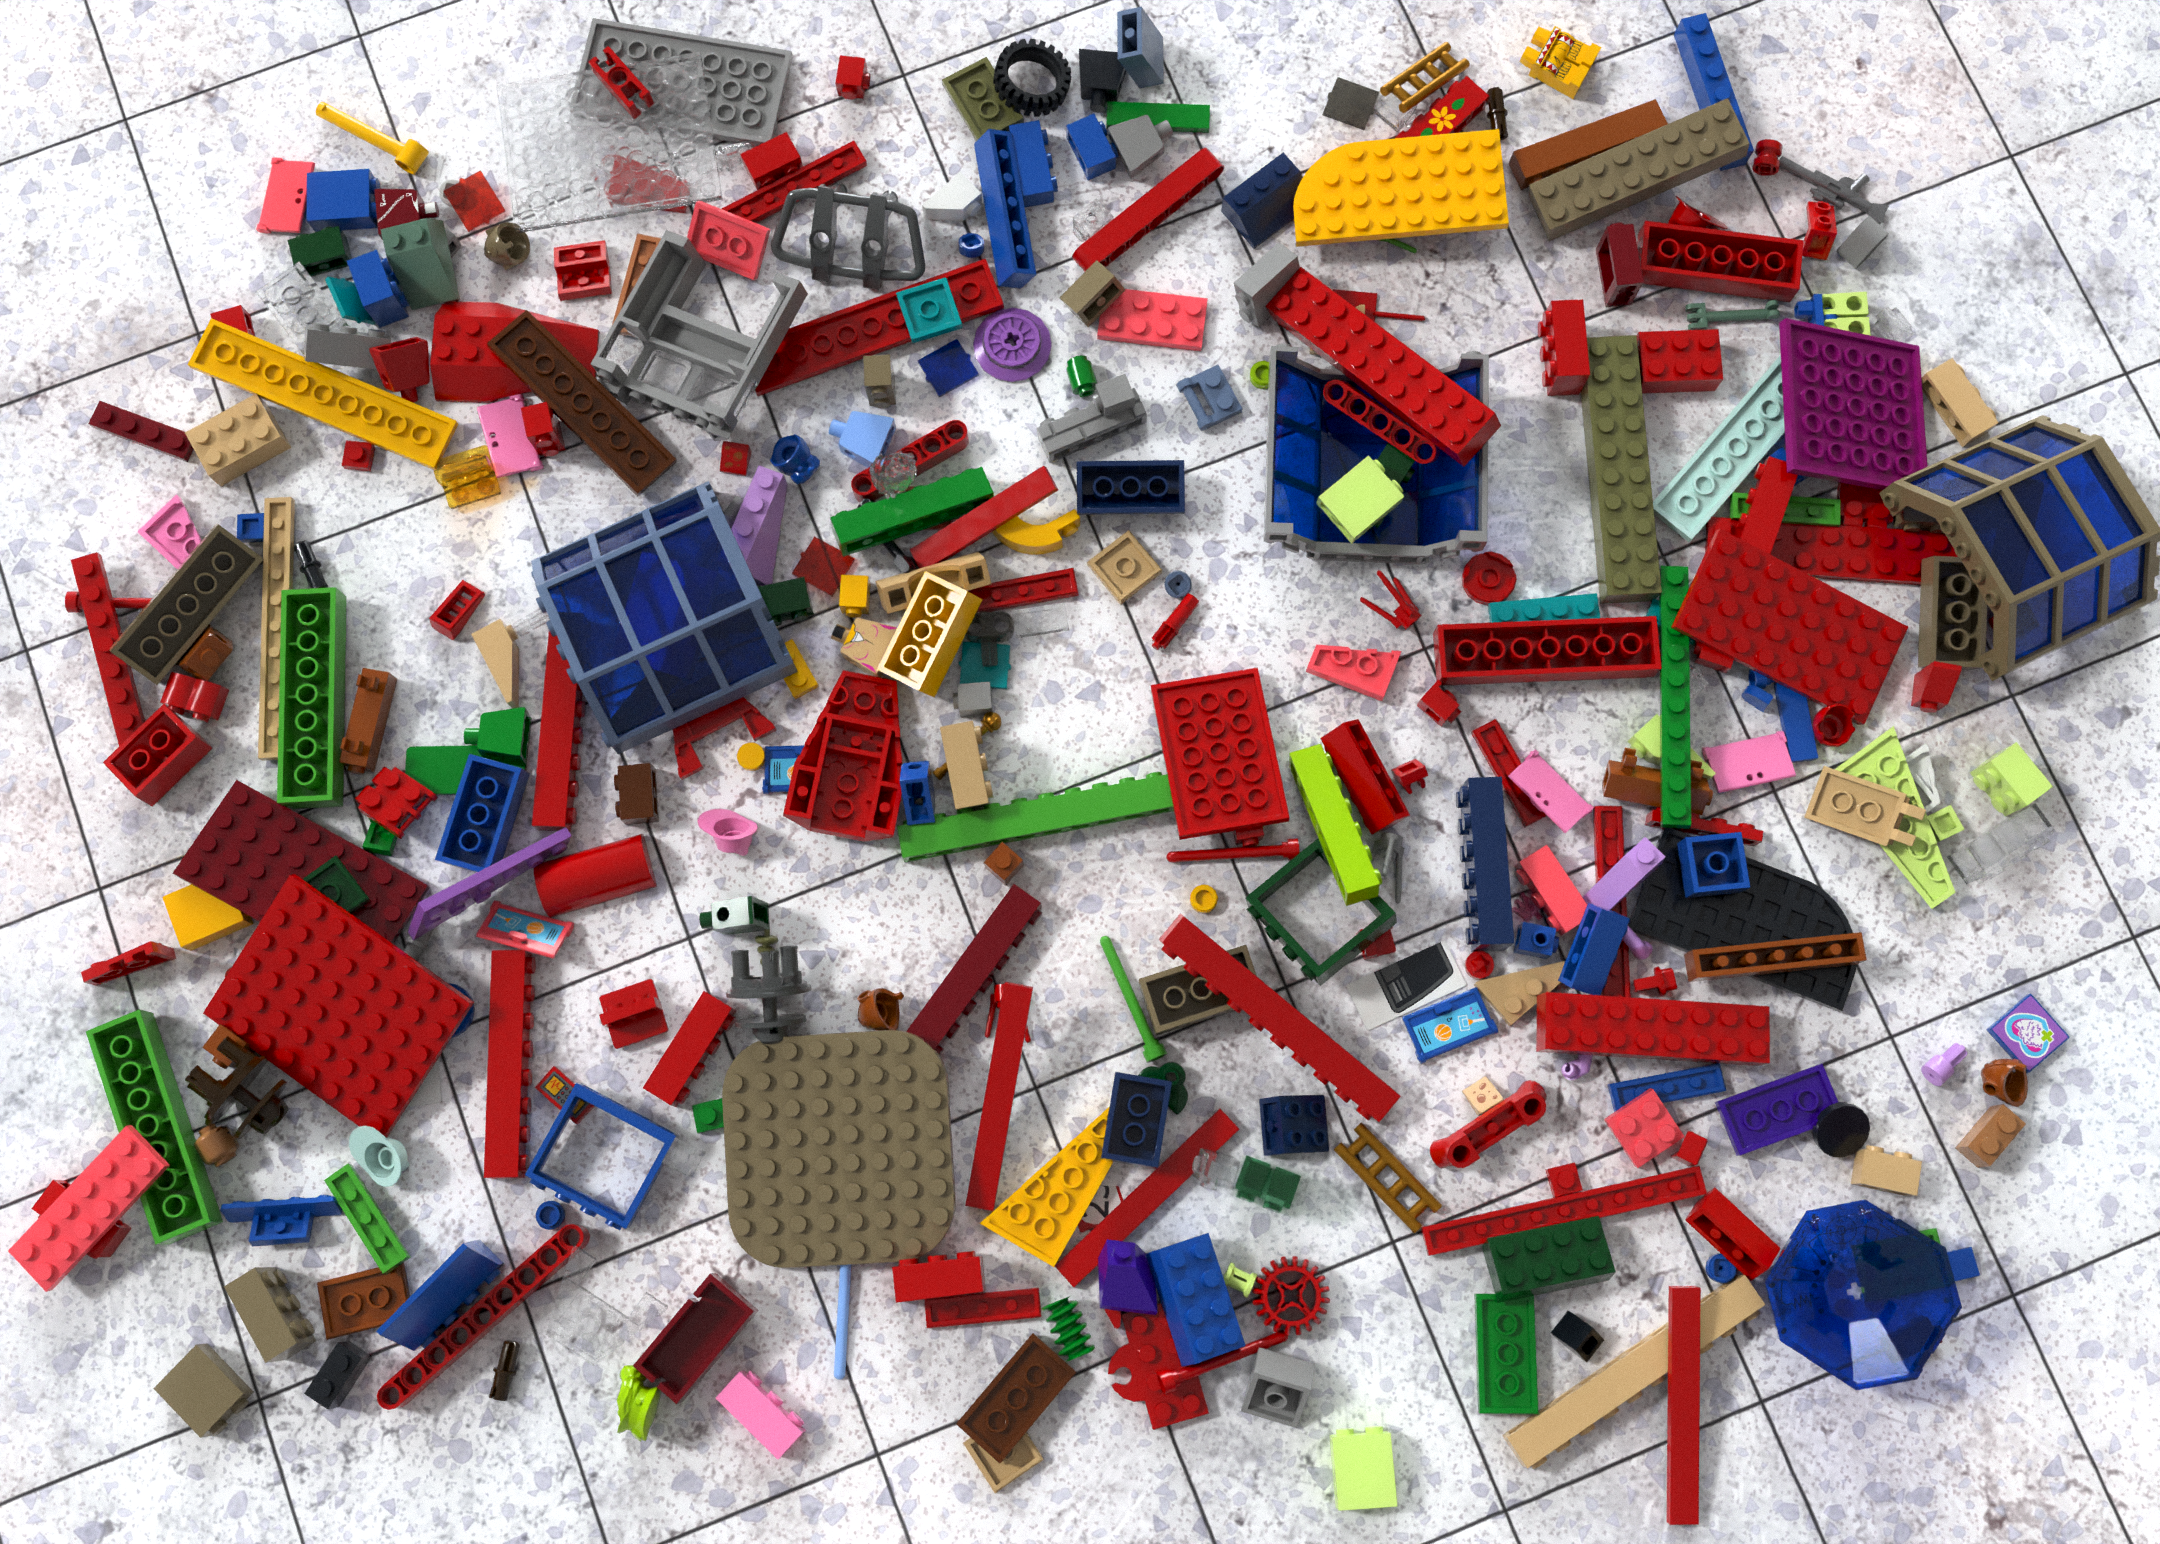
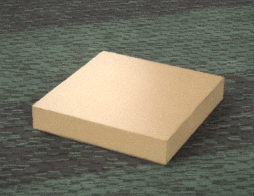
(1124, 567)
(1017, 1462)

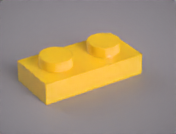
(803, 680)

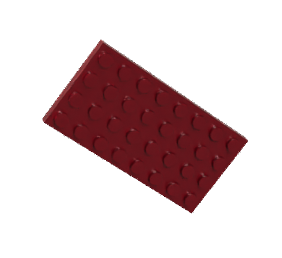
(258, 843)

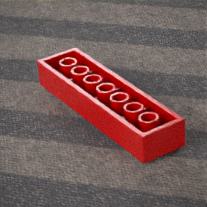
(1547, 650)
(1653, 1029)

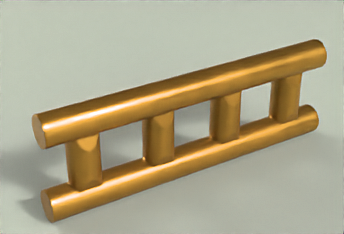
(1424, 89)
(1389, 1195)

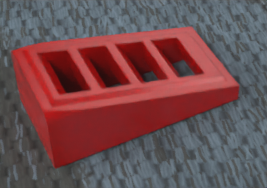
(456, 623)

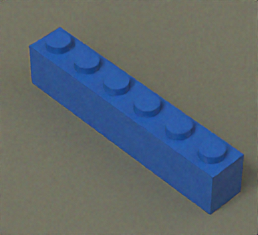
(1707, 70)
(1004, 209)

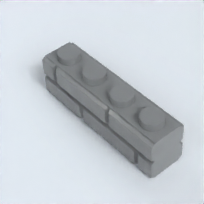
(1085, 428)

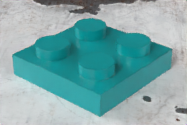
(929, 310)

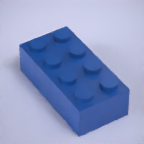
(482, 814)
(1195, 1300)

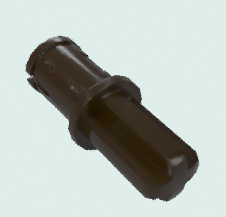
(1497, 112)
(504, 1371)

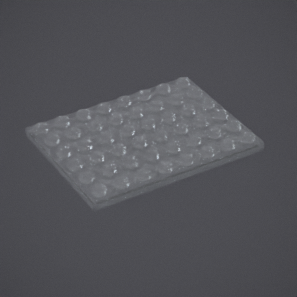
(586, 159)

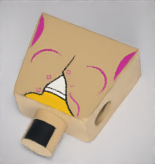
(864, 644)

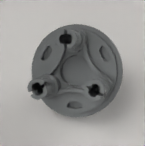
(768, 987)

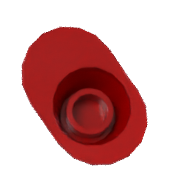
(1690, 216)

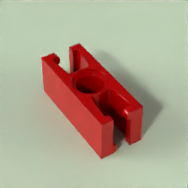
(617, 74)

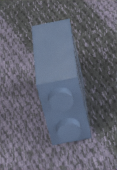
(1140, 47)

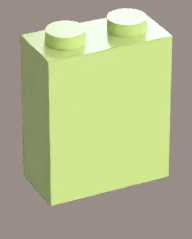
(1360, 498)
(1363, 1469)

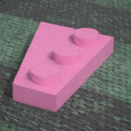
(172, 532)

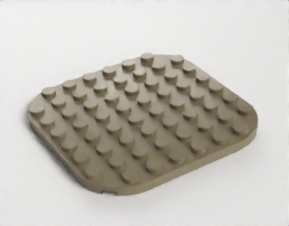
(838, 1149)

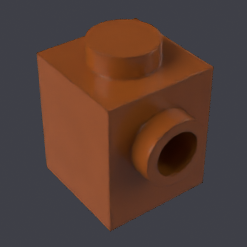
(214, 1041)

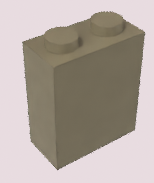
(204, 1391)

